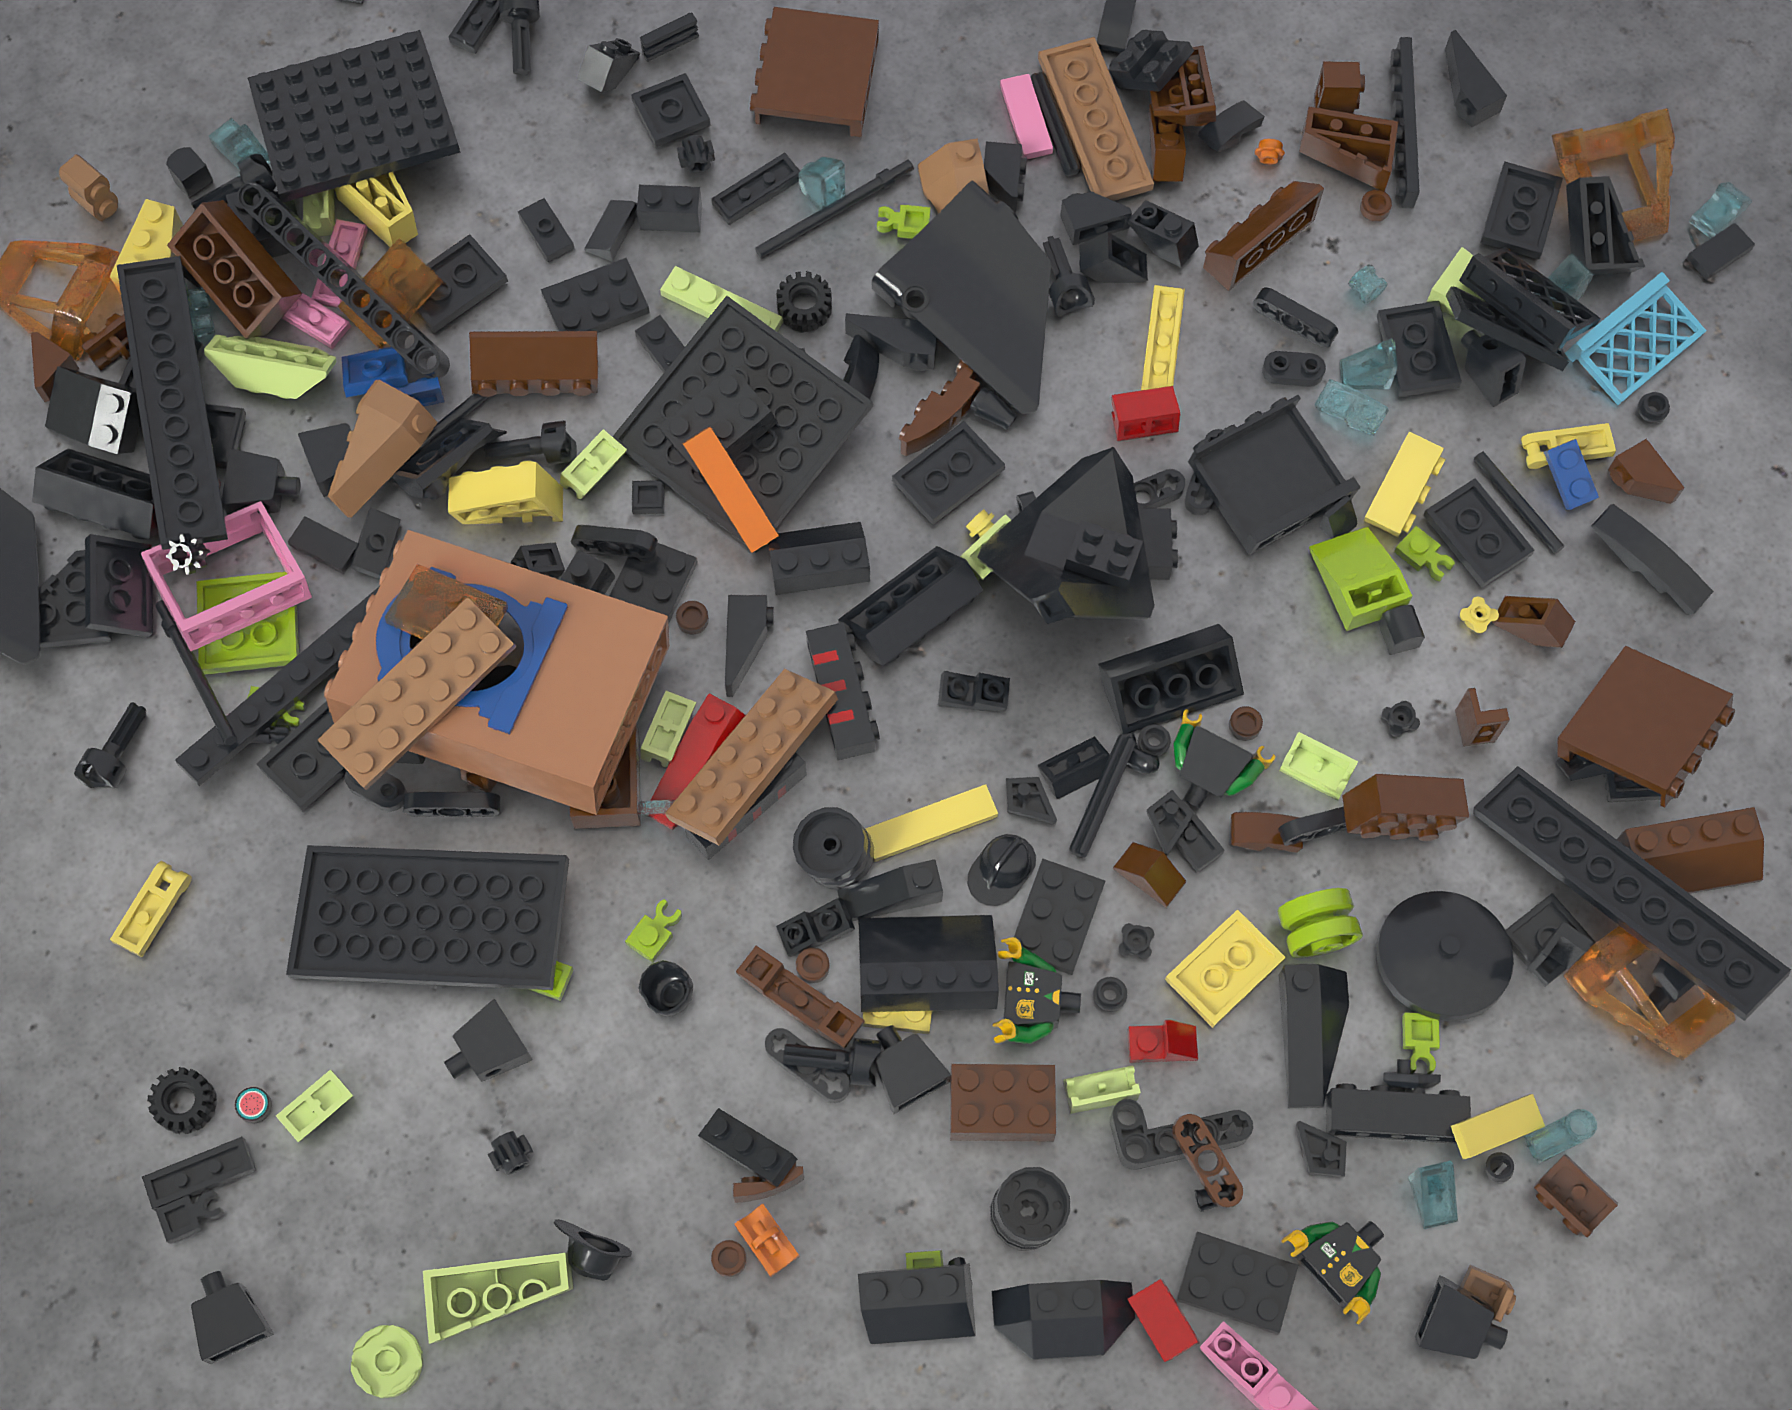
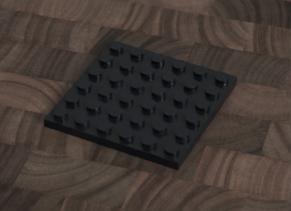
(352, 116)
(808, 401)

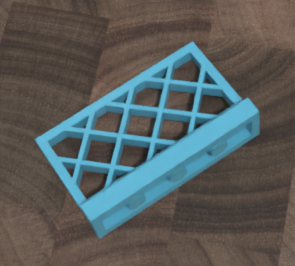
(1624, 316)

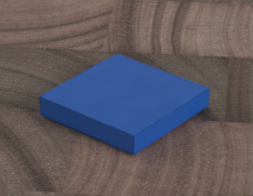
(364, 368)

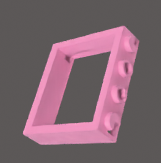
(245, 608)

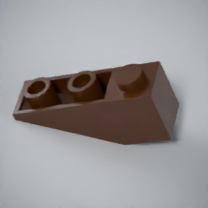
(1166, 149)

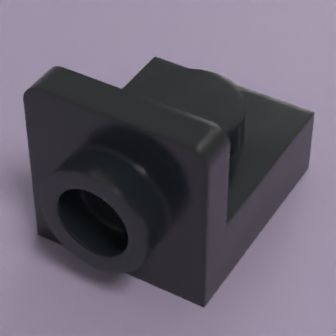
(540, 559)

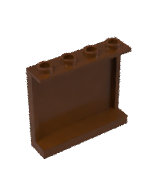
(816, 67)
(1648, 723)

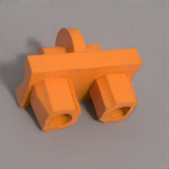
(766, 1240)

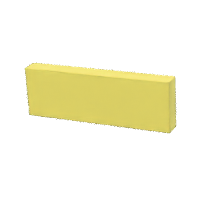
(1497, 1126)

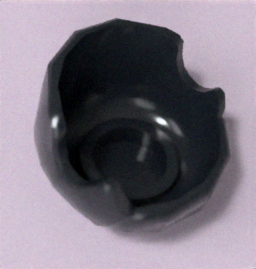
(666, 988)

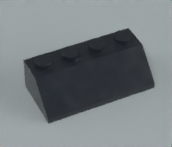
(97, 492)
(911, 605)
(1172, 677)

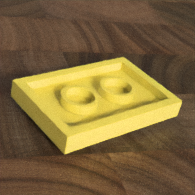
(1225, 968)

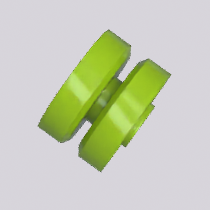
(1320, 923)

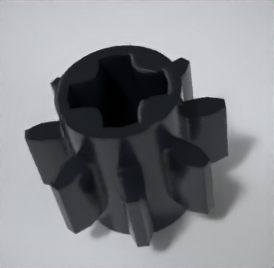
(696, 154)
(179, 556)
(510, 1153)

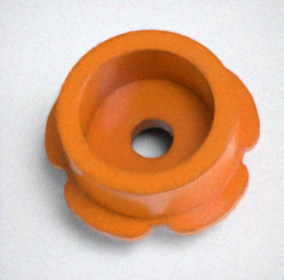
(1270, 151)

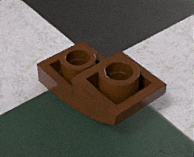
(1260, 831)
(754, 1189)

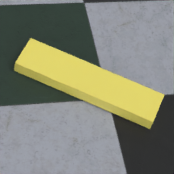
(1163, 337)
(932, 822)

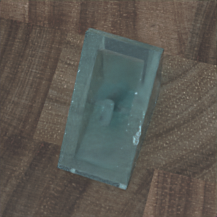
(1571, 277)
(1370, 367)
(1435, 1194)

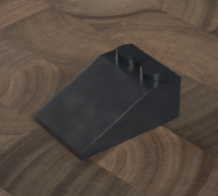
(94, 411)

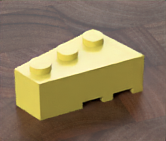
(1405, 485)

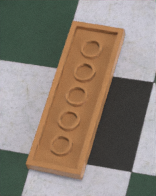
(1096, 120)
(416, 693)
(751, 756)

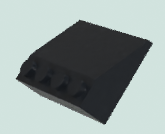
(928, 963)

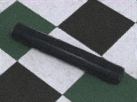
(1055, 124)
(1102, 796)

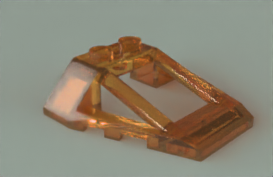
(1628, 137)
(76, 302)
(1609, 959)

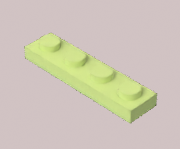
(705, 297)

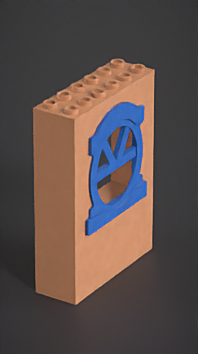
(564, 709)

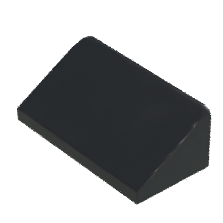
(612, 229)
(1074, 767)

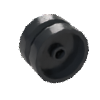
(827, 830)

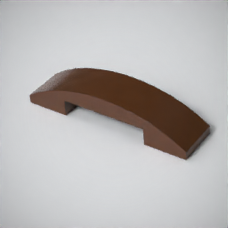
(799, 999)

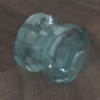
(1367, 284)

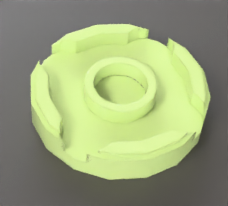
(387, 1361)

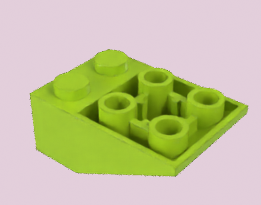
(1360, 577)

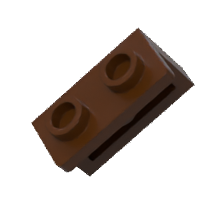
(1574, 1196)

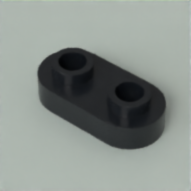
(1294, 368)
(374, 793)

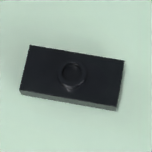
(546, 229)
(375, 543)

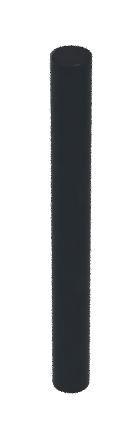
(1519, 502)

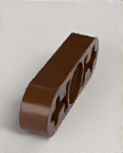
(1228, 1179)

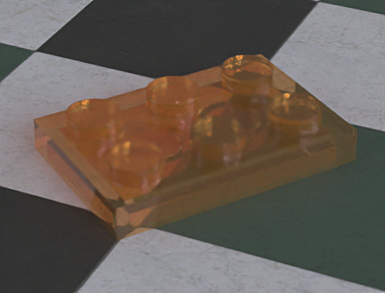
(402, 280)
(431, 597)

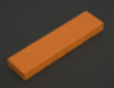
(730, 489)

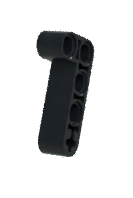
(1150, 1138)

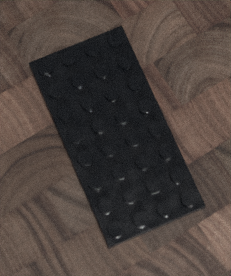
(429, 917)

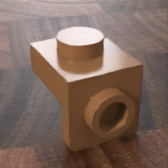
(1491, 1289)

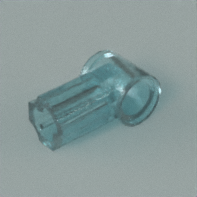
(1559, 1137)

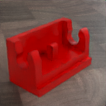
(1145, 413)
(1163, 1320)

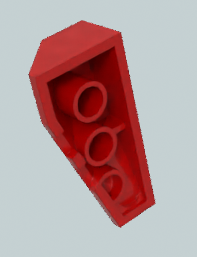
(703, 737)

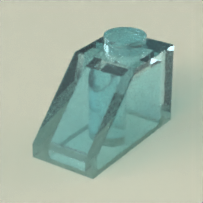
(823, 181)

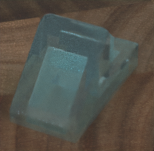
(237, 142)
(1720, 209)

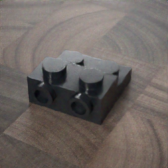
(1149, 61)

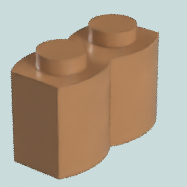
(89, 187)

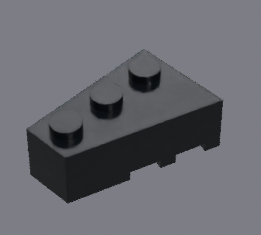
(1598, 228)

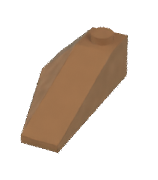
(950, 171)
(383, 439)

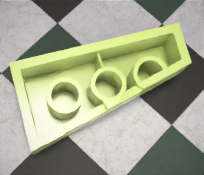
(483, 1292)

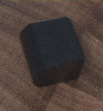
(188, 171)
(1401, 629)

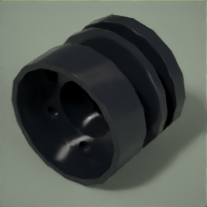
(1030, 1188)

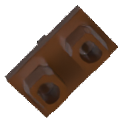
(108, 343)

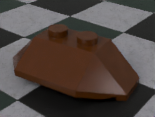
(1188, 94)

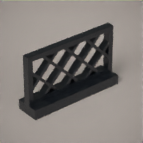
(1514, 299)

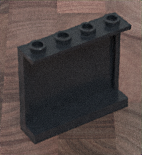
(1269, 475)

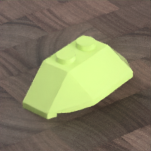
(269, 364)

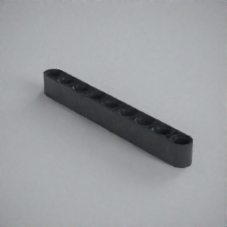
(330, 274)

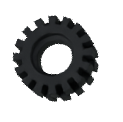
(799, 286)
(171, 1083)

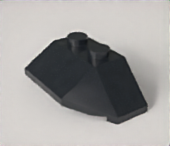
(1063, 1317)

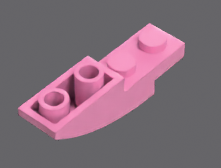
(1252, 1372)

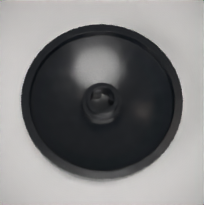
(1444, 955)

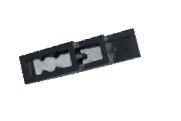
(1652, 557)

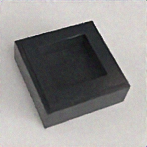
(648, 497)

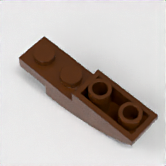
(940, 411)

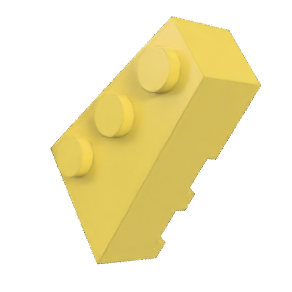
(381, 207)
(149, 236)
(505, 492)

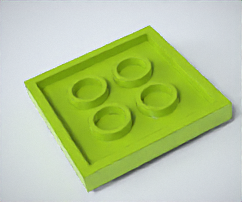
(257, 646)

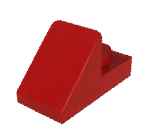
(1163, 1042)

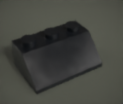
(819, 558)
(917, 1303)

